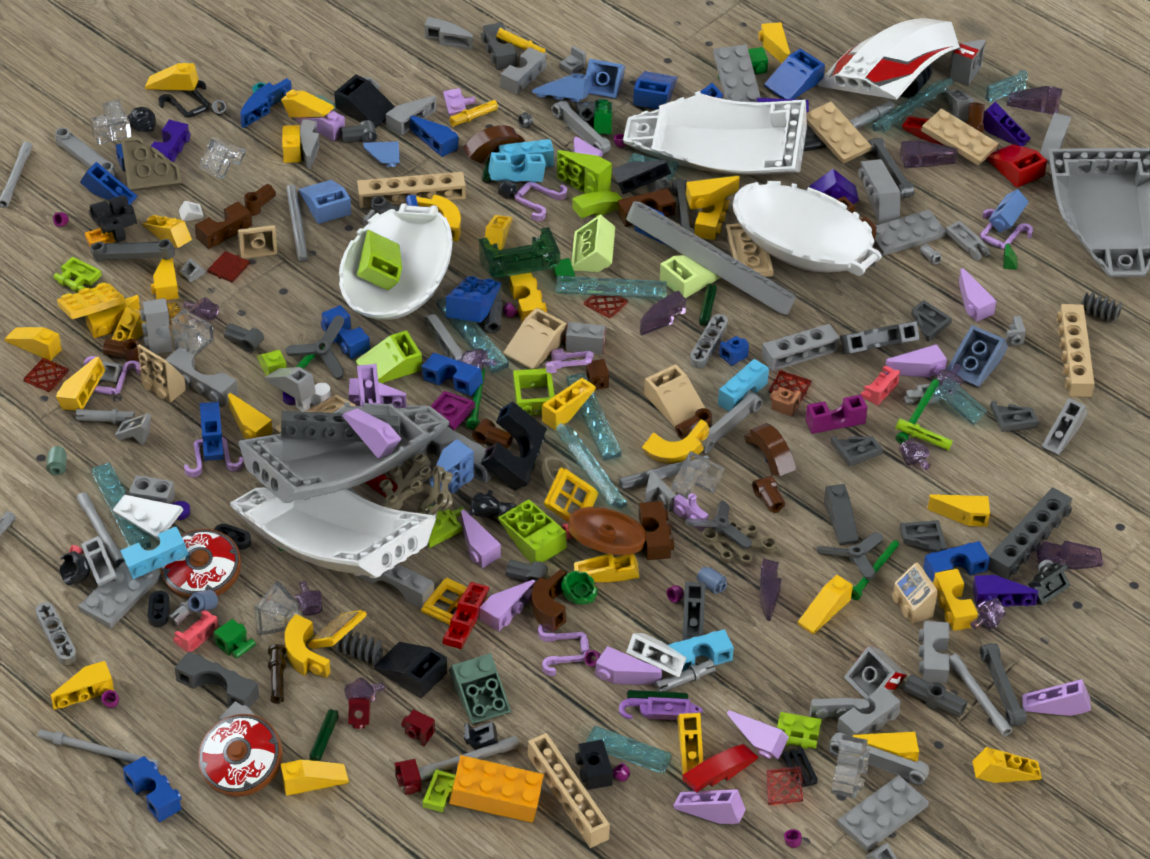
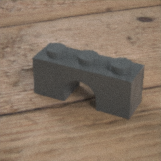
(500, 52)

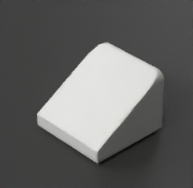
(190, 211)

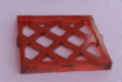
(601, 310)
(63, 372)
(791, 377)
(783, 771)

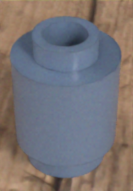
(713, 580)
(202, 601)

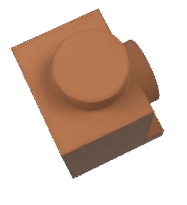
(785, 401)

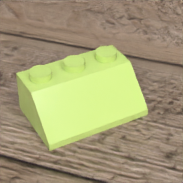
(593, 245)

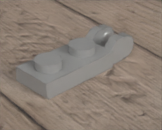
(967, 240)
(836, 707)

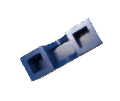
(351, 342)
(465, 376)
(968, 556)
(143, 776)

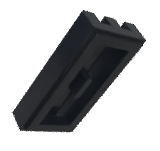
(794, 754)

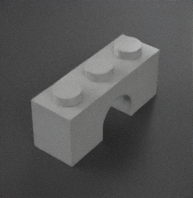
(531, 65)
(155, 317)
(934, 664)
(882, 708)

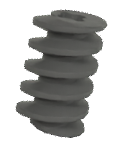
(1101, 308)
(361, 647)

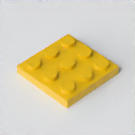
(90, 300)

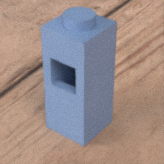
(1008, 210)

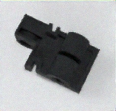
(113, 216)

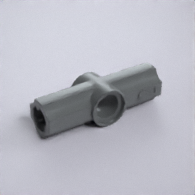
(493, 320)
(935, 695)

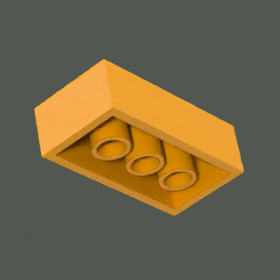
(496, 789)

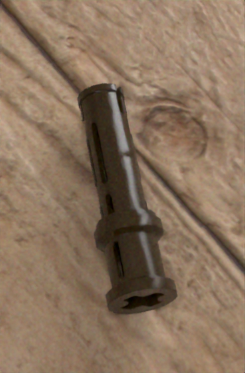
(277, 666)

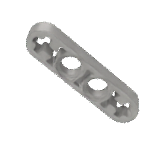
(443, 337)
(712, 342)
(53, 634)

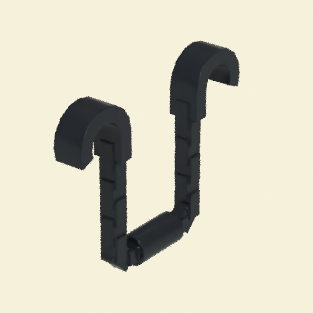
(167, 97)

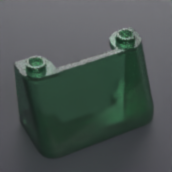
(539, 256)

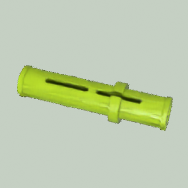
(915, 430)

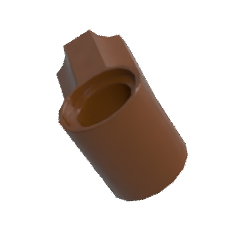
(975, 116)
(255, 200)
(125, 349)
(685, 428)
(488, 432)
(767, 490)

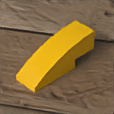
(610, 569)

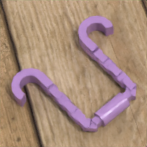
(538, 208)
(992, 241)
(558, 355)
(109, 390)
(230, 466)
(565, 659)

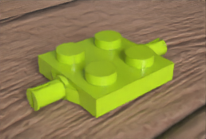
(445, 526)

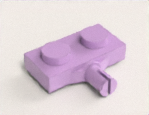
(456, 102)
(689, 509)

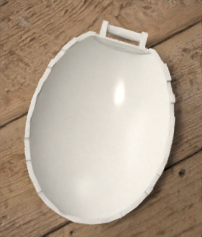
(805, 228)
(425, 256)

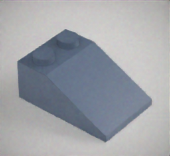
(978, 355)

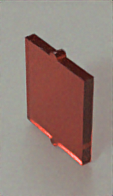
(228, 266)

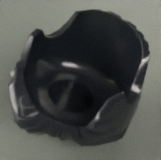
(142, 119)
(74, 568)

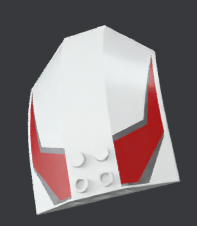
(891, 58)

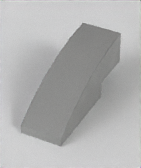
(448, 34)
(1056, 134)
(309, 142)
(99, 560)

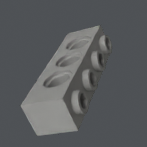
(800, 347)

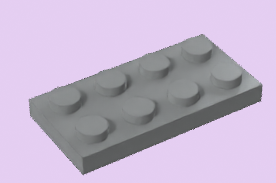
(736, 73)
(908, 232)
(115, 598)
(882, 813)

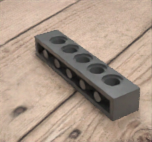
(324, 426)
(1030, 533)

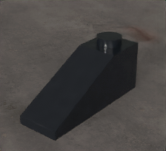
(637, 174)

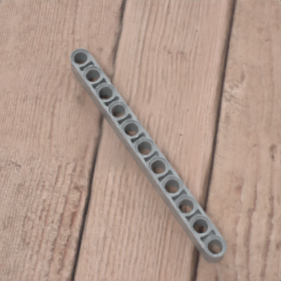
(711, 257)

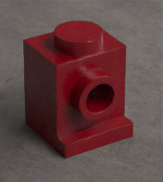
(362, 705)
(419, 726)
(408, 776)

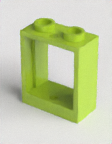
(532, 379)

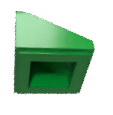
(1009, 258)
(564, 268)

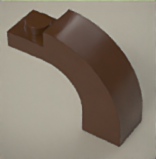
(489, 140)
(773, 447)
(546, 610)

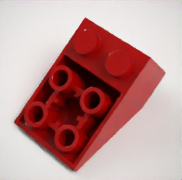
(1019, 164)

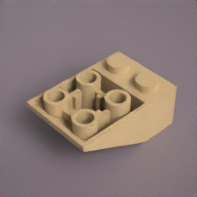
(536, 339)
(160, 375)
(673, 394)

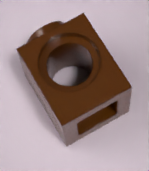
(598, 374)

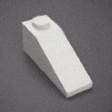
(656, 653)

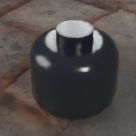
(507, 189)

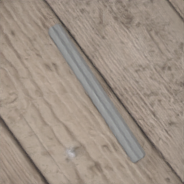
(297, 223)

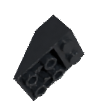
(362, 100)
(413, 667)

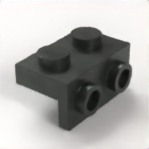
(1050, 583)

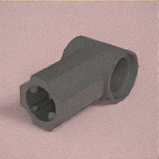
(585, 110)
(364, 132)
(246, 338)
(525, 571)

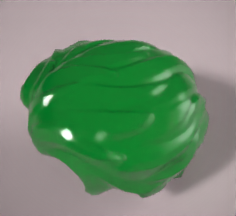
(579, 588)

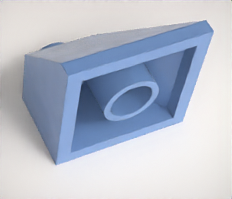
(605, 78)
(384, 152)

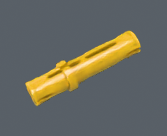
(517, 41)
(468, 115)

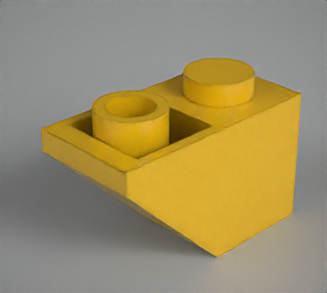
(129, 325)

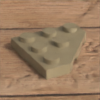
(147, 166)

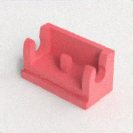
(881, 386)
(197, 633)

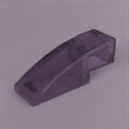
(663, 313)
(1070, 553)
(769, 587)

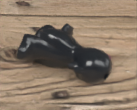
(487, 505)

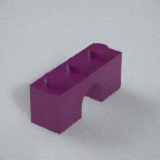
(850, 413)

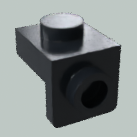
(480, 736)

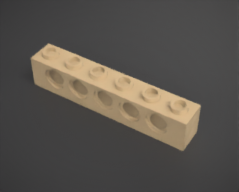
(396, 189)
(1075, 350)
(568, 790)

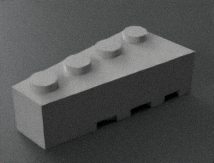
(881, 190)

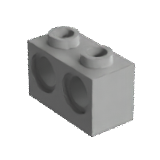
(153, 489)

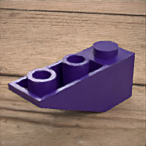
(1003, 126)
(1006, 591)

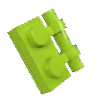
(80, 271)
(800, 726)

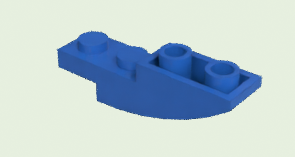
(260, 102)
(211, 431)

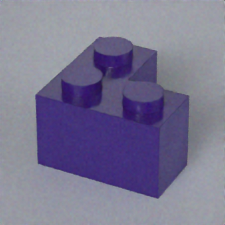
(836, 186)

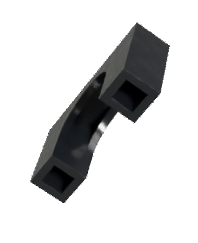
(529, 435)

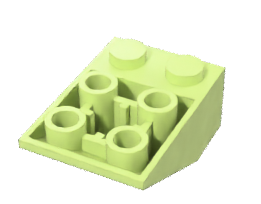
(685, 275)

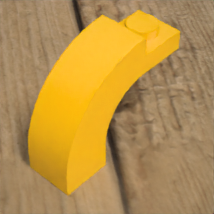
(448, 210)
(675, 452)
(300, 658)

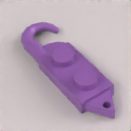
(659, 707)

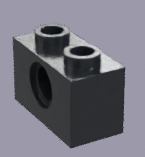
(594, 764)

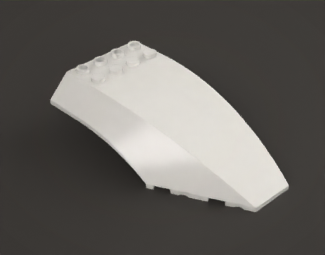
(723, 135)
(337, 530)

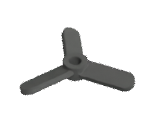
(326, 354)
(722, 525)
(857, 553)

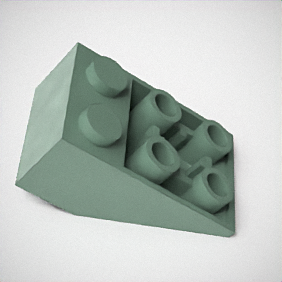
(479, 688)

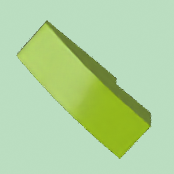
(595, 203)

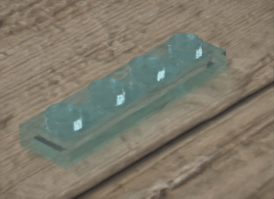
(631, 750)

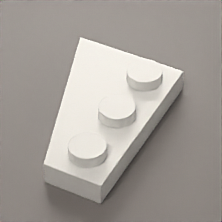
(147, 514)

